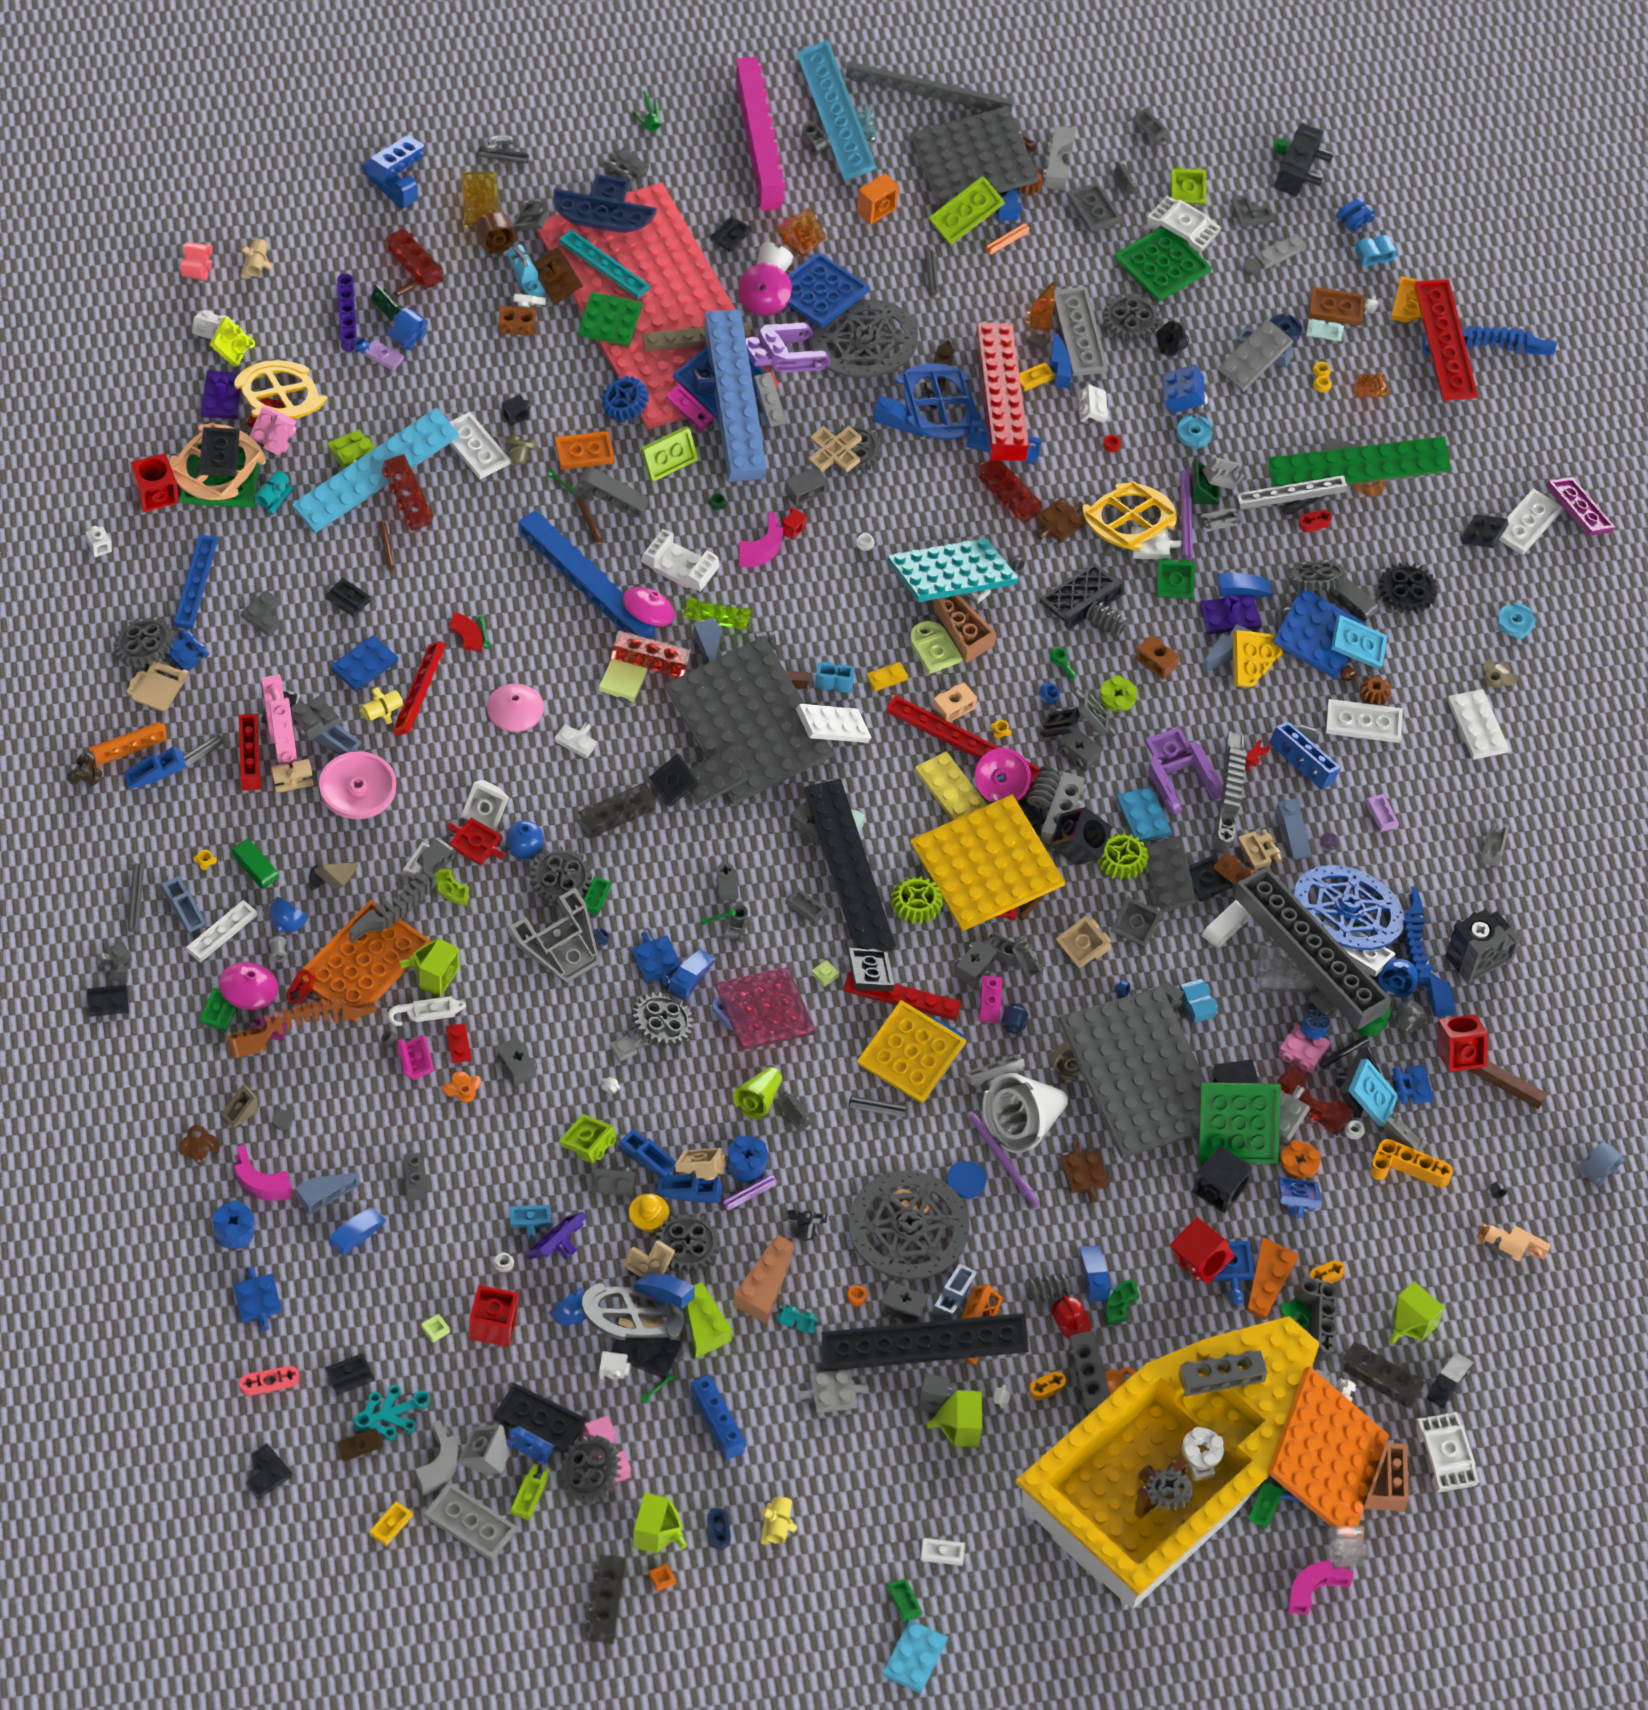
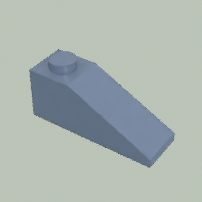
(707, 635)
(1293, 828)
(323, 1190)

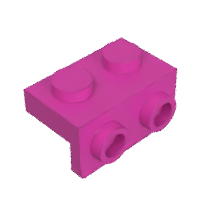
(415, 1057)

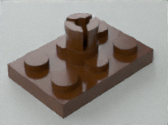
(557, 275)
(1143, 1504)

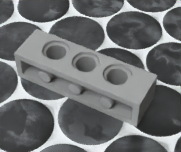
(1069, 785)

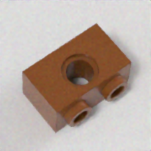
(1157, 657)

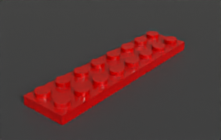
(1445, 340)

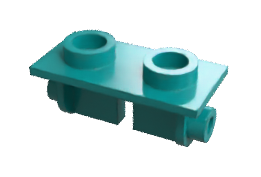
(805, 1321)

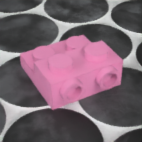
(273, 430)
(1302, 1050)

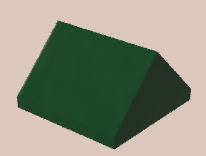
(1201, 490)

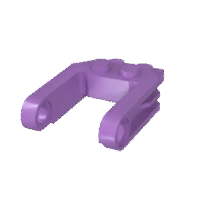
(770, 349)
(1171, 753)

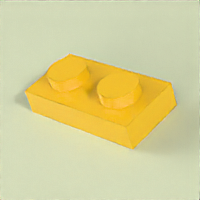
(1035, 376)
(887, 676)
(391, 1523)

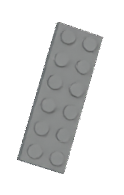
(1080, 331)

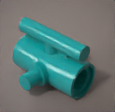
(273, 492)

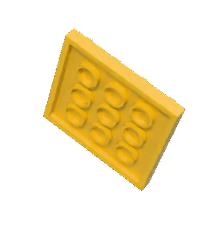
(911, 1052)

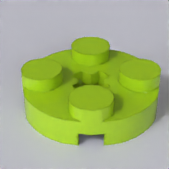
(1120, 685)

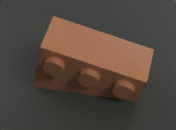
(1390, 1482)

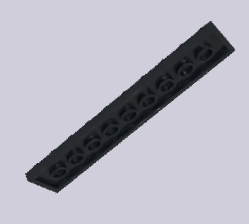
(849, 866)
(924, 1342)

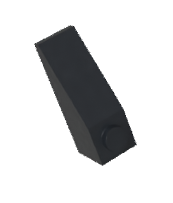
(1449, 1380)

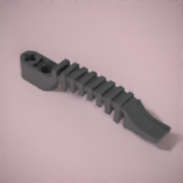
(1230, 803)
(431, 860)

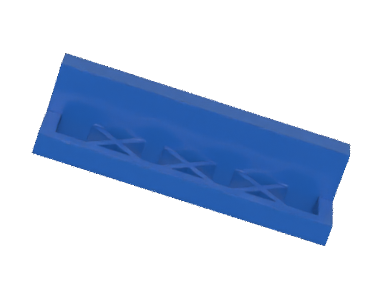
(978, 441)

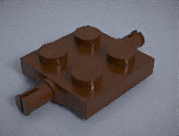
(1060, 520)
(1084, 1171)

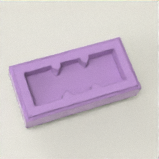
(384, 355)
(1382, 812)

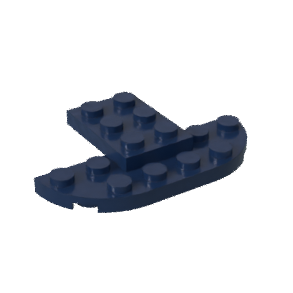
(604, 206)

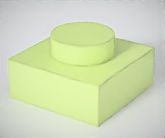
(825, 973)
(435, 1328)

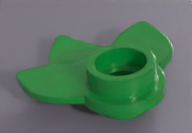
(1297, 1312)

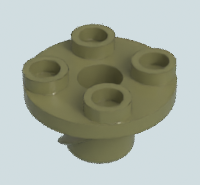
(519, 450)

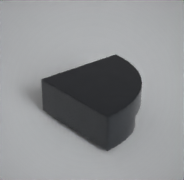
(315, 880)

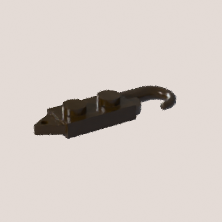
(943, 355)

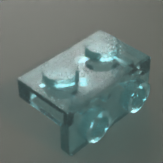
(866, 121)

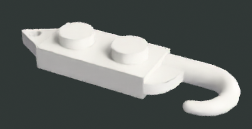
(427, 1009)

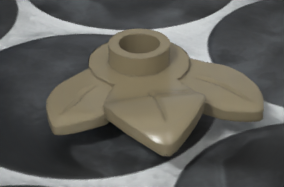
(1500, 674)

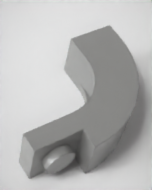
(439, 1472)

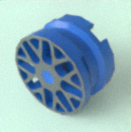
(1314, 1026)

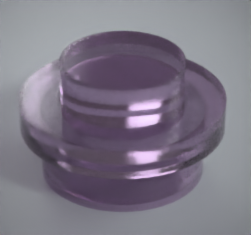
(1329, 841)

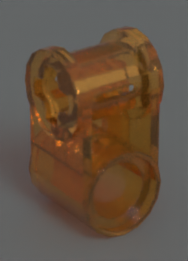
(1370, 385)

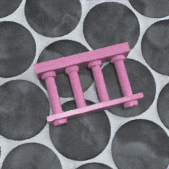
(279, 719)

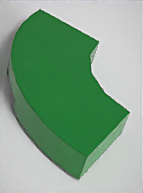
(1119, 1301)

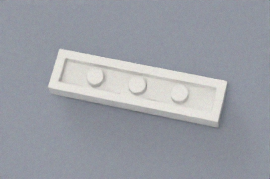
(221, 931)

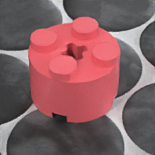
(196, 261)

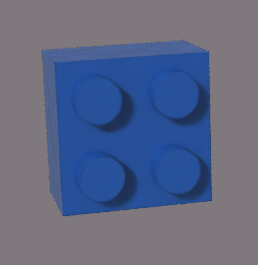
(1183, 389)

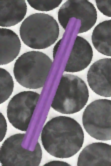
(1186, 514)

